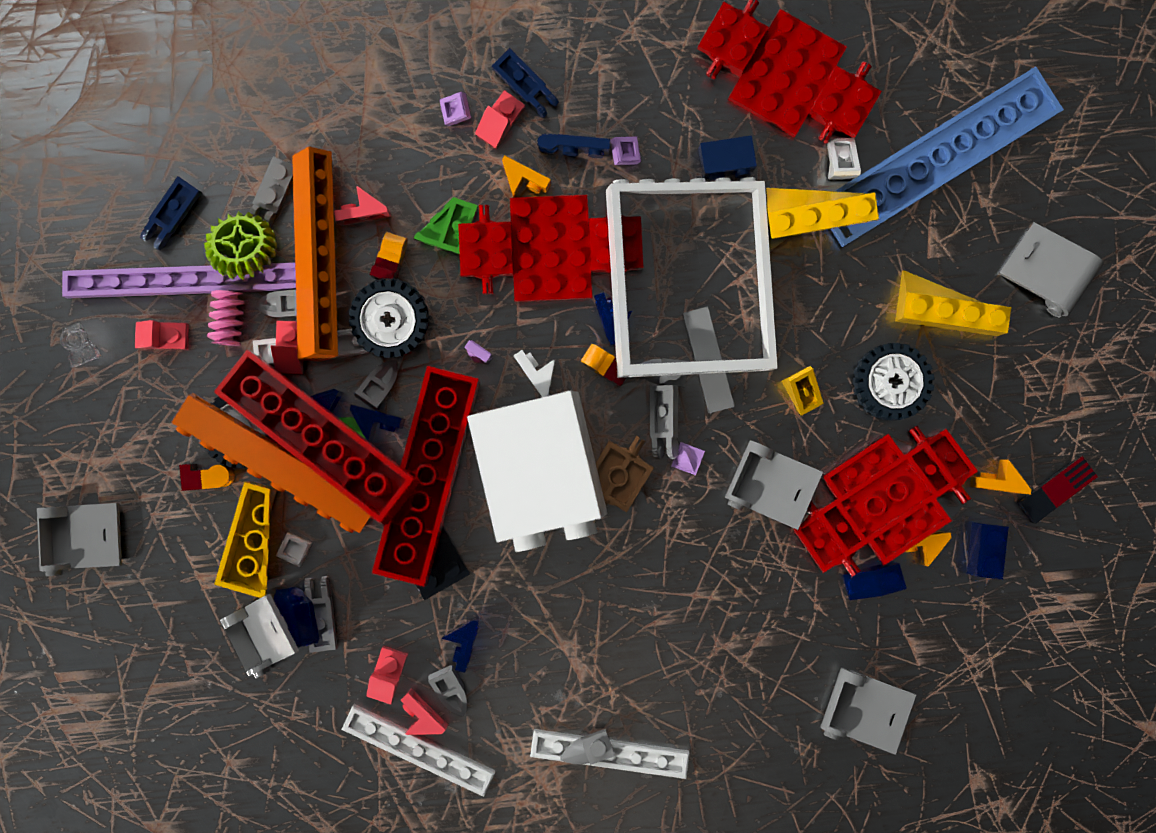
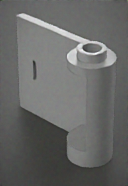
(1054, 270)
(770, 483)
(78, 537)
(259, 635)
(865, 708)

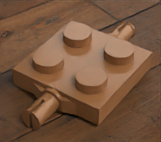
(622, 473)

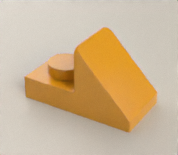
(519, 174)
(1006, 480)
(931, 546)

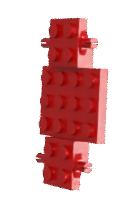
(787, 72)
(545, 248)
(886, 500)

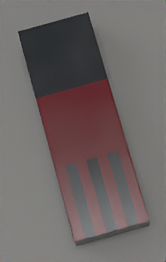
(1057, 489)

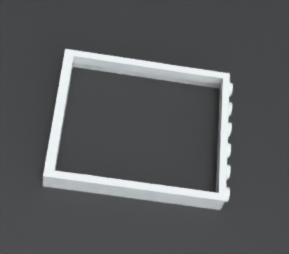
(696, 185)

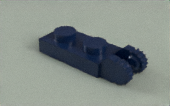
(523, 81)
(572, 145)
(170, 212)

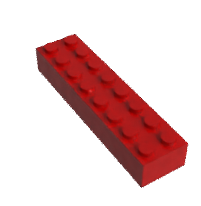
(317, 437)
(433, 459)

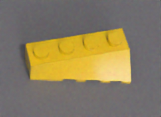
(809, 211)
(940, 307)
(247, 547)

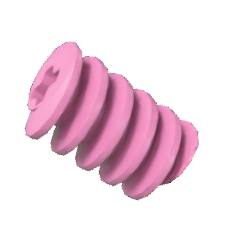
(225, 317)

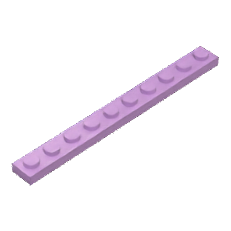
(172, 281)

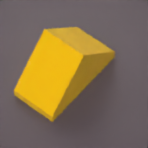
(803, 390)

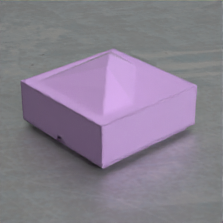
(455, 108)
(625, 150)
(478, 353)
(688, 458)

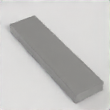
(705, 348)

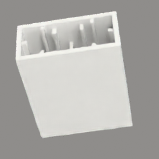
(538, 470)

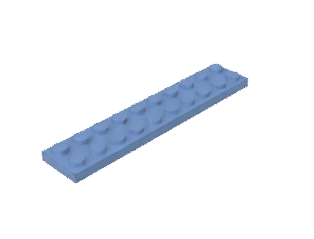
(952, 148)

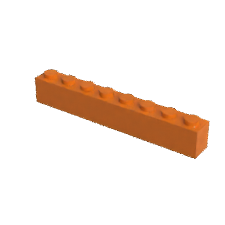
(314, 255)
(266, 459)

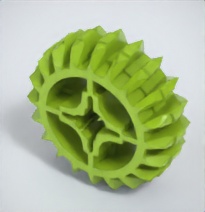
(231, 240)

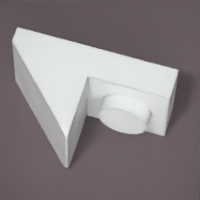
(843, 159)
(542, 378)

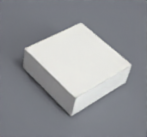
(294, 549)

